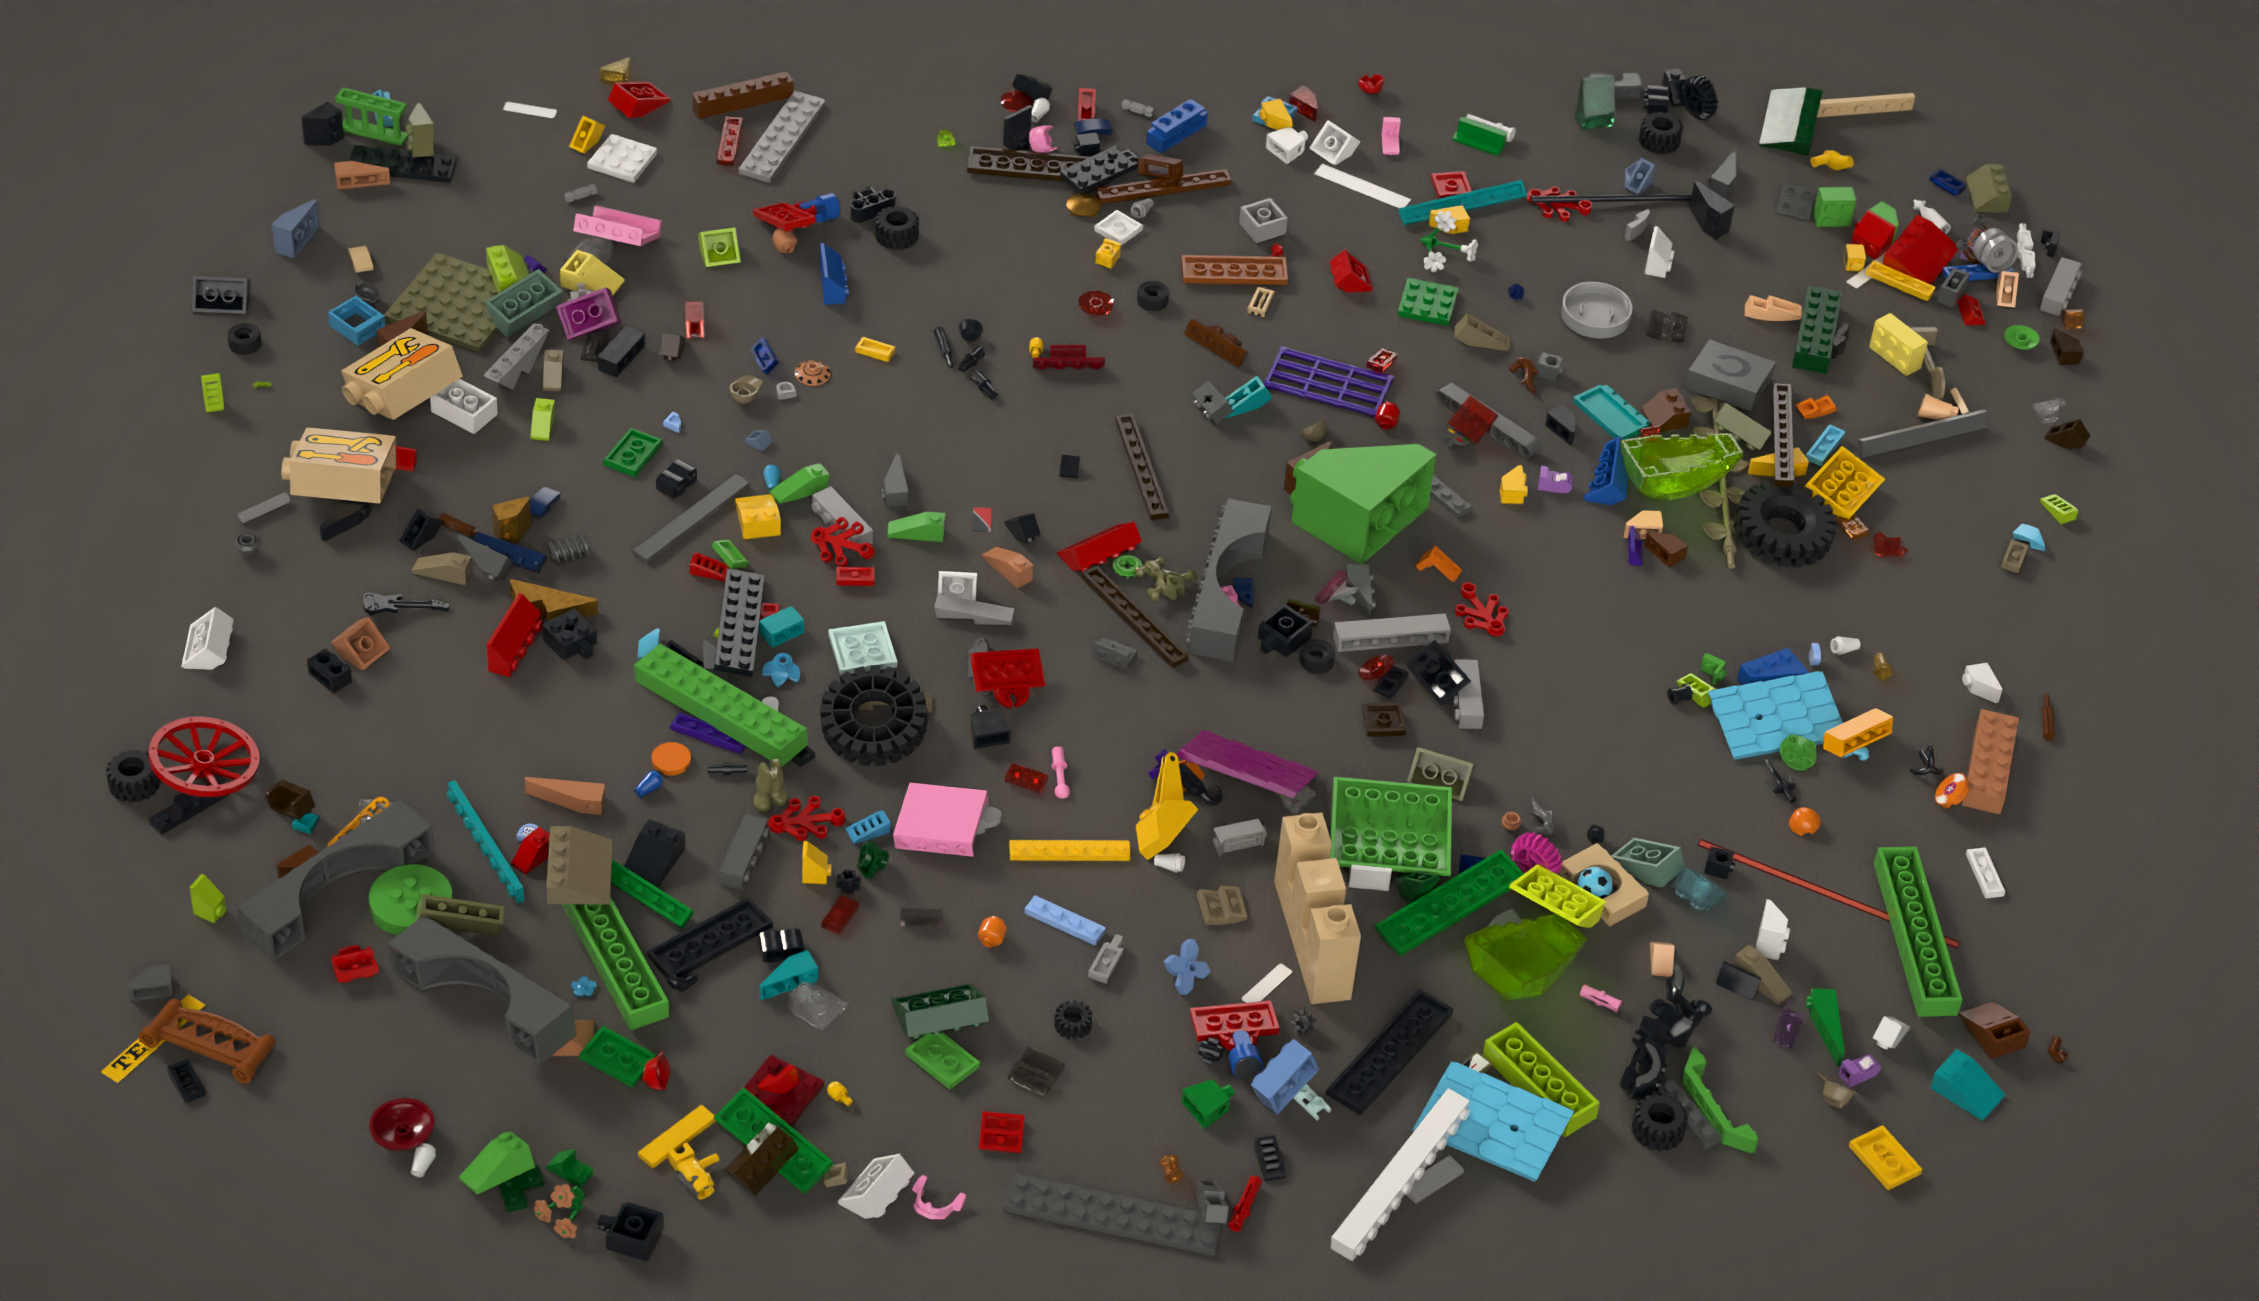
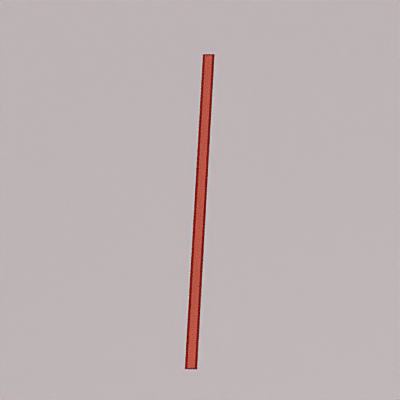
(1813, 887)

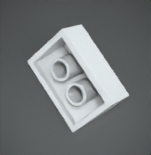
(208, 641)
(877, 1186)

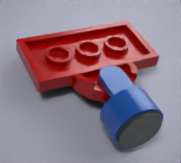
(801, 214)
(1238, 1031)

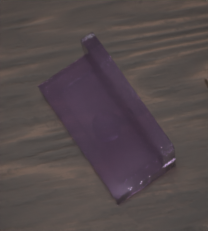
(1788, 1026)

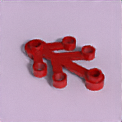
(1584, 205)
(840, 541)
(1493, 626)
(783, 823)

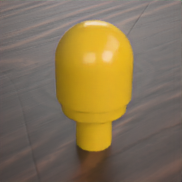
(1036, 347)
(839, 1093)

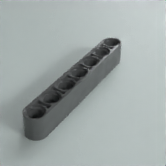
(1501, 430)

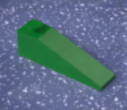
(1826, 1019)

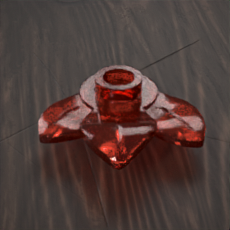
(1888, 546)

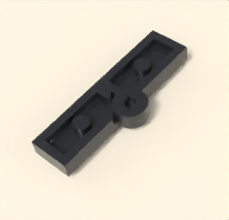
(184, 808)

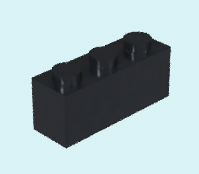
(621, 351)

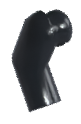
(682, 984)

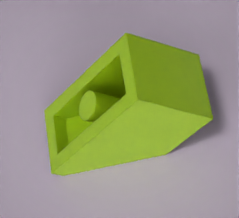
(542, 419)
(207, 899)

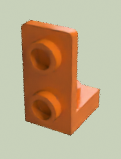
(1441, 561)

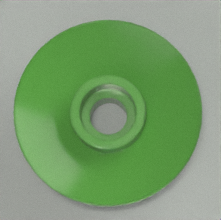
(2021, 337)

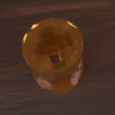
(1171, 1168)

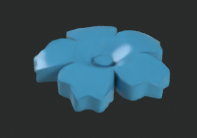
(583, 987)

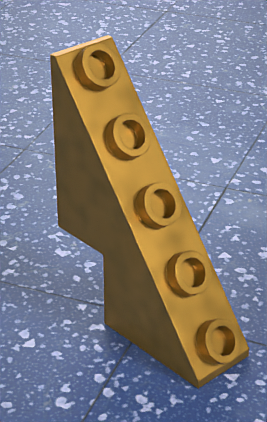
(553, 601)

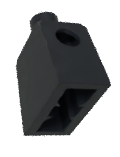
(989, 728)

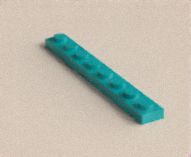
(1469, 200)
(487, 844)

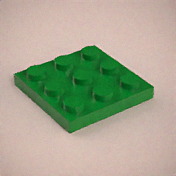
(1428, 301)

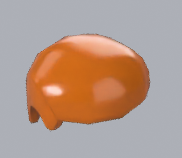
(1804, 821)

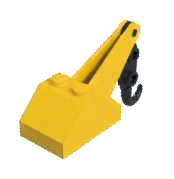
(1169, 809)

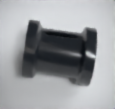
(1679, 694)

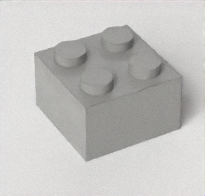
(1263, 220)

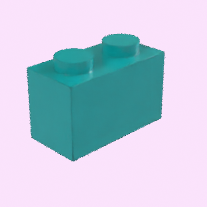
(781, 626)

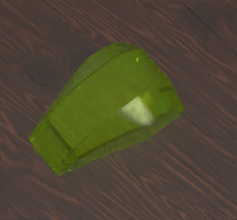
(1678, 465)
(1523, 957)

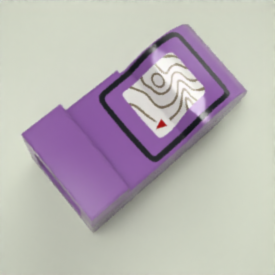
(1554, 481)
(1859, 1070)

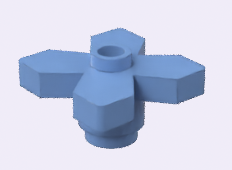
(1186, 967)

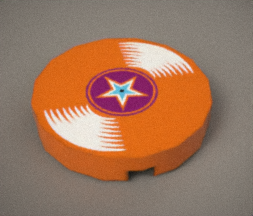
(1952, 790)

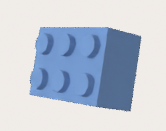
(1284, 1076)

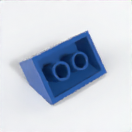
(832, 276)

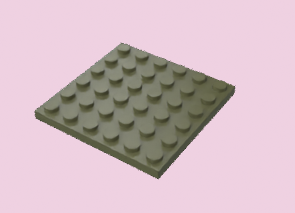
(453, 301)

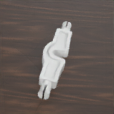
(2025, 254)

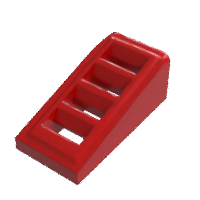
(700, 562)

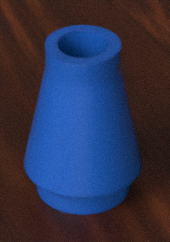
(649, 783)

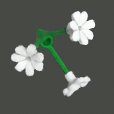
(1436, 260)

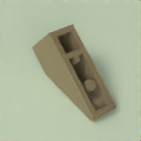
(1479, 334)
(447, 567)
(1757, 964)

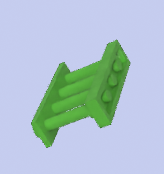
(375, 104)

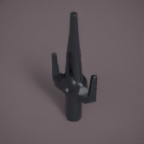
(1782, 785)

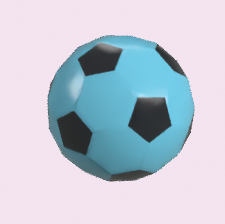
(1596, 881)

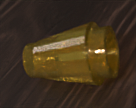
(1882, 667)

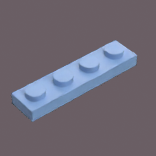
(1065, 920)

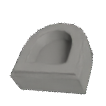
(785, 390)

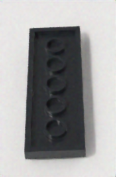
(403, 165)
(710, 938)

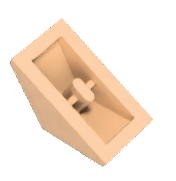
(1661, 958)

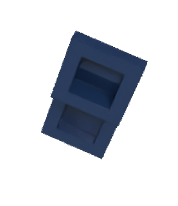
(1093, 126)
(542, 501)

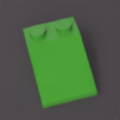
(497, 1163)

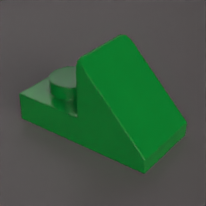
(569, 1168)

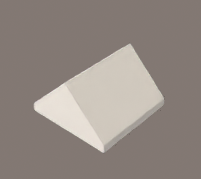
(1369, 877)

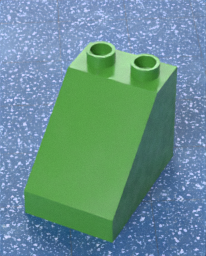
(1362, 495)

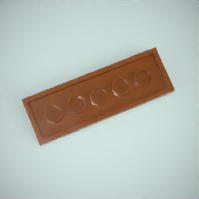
(1234, 270)

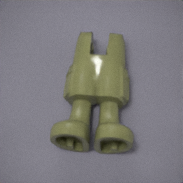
(769, 787)

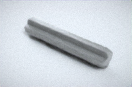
(263, 507)

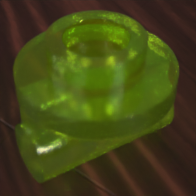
(945, 138)

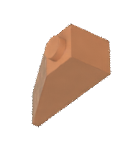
(356, 174)
(1011, 565)

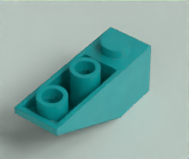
(790, 975)

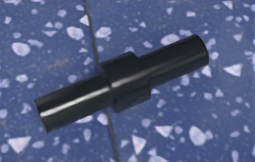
(726, 768)

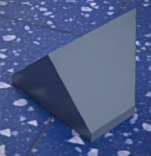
(1639, 176)

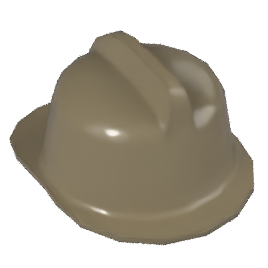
(1835, 1093)

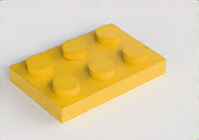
(1885, 1157)

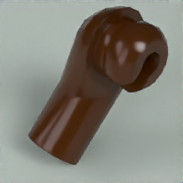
(2054, 1051)

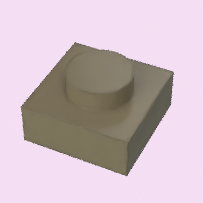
(836, 1175)

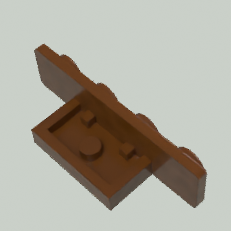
(1217, 341)

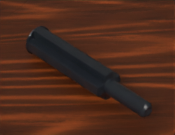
(943, 345)

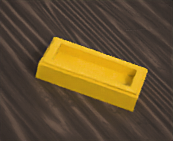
(875, 349)

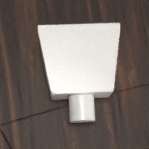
(1286, 143)

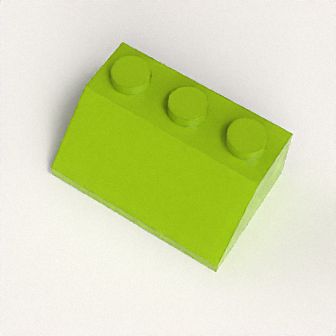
(505, 266)

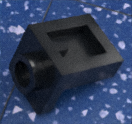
(2050, 239)

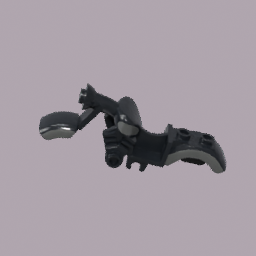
(1656, 1033)

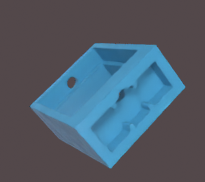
(362, 332)

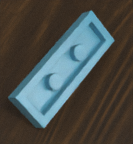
(1825, 445)

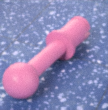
(1059, 764)

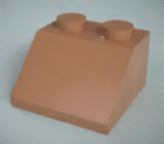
(361, 644)

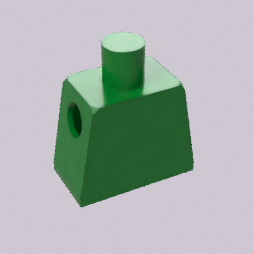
(1207, 1101)

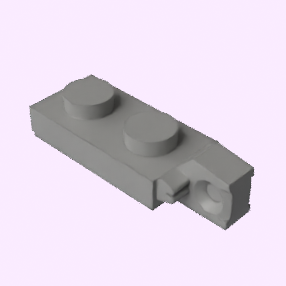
(1107, 960)

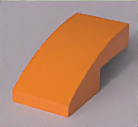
(1817, 408)

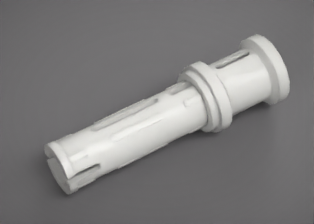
(1511, 131)

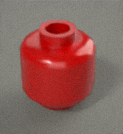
(1387, 415)

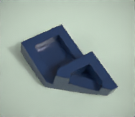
(1244, 590)

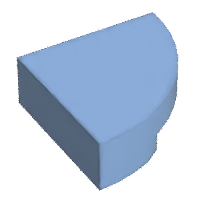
(673, 422)

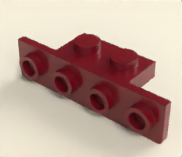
(1068, 356)

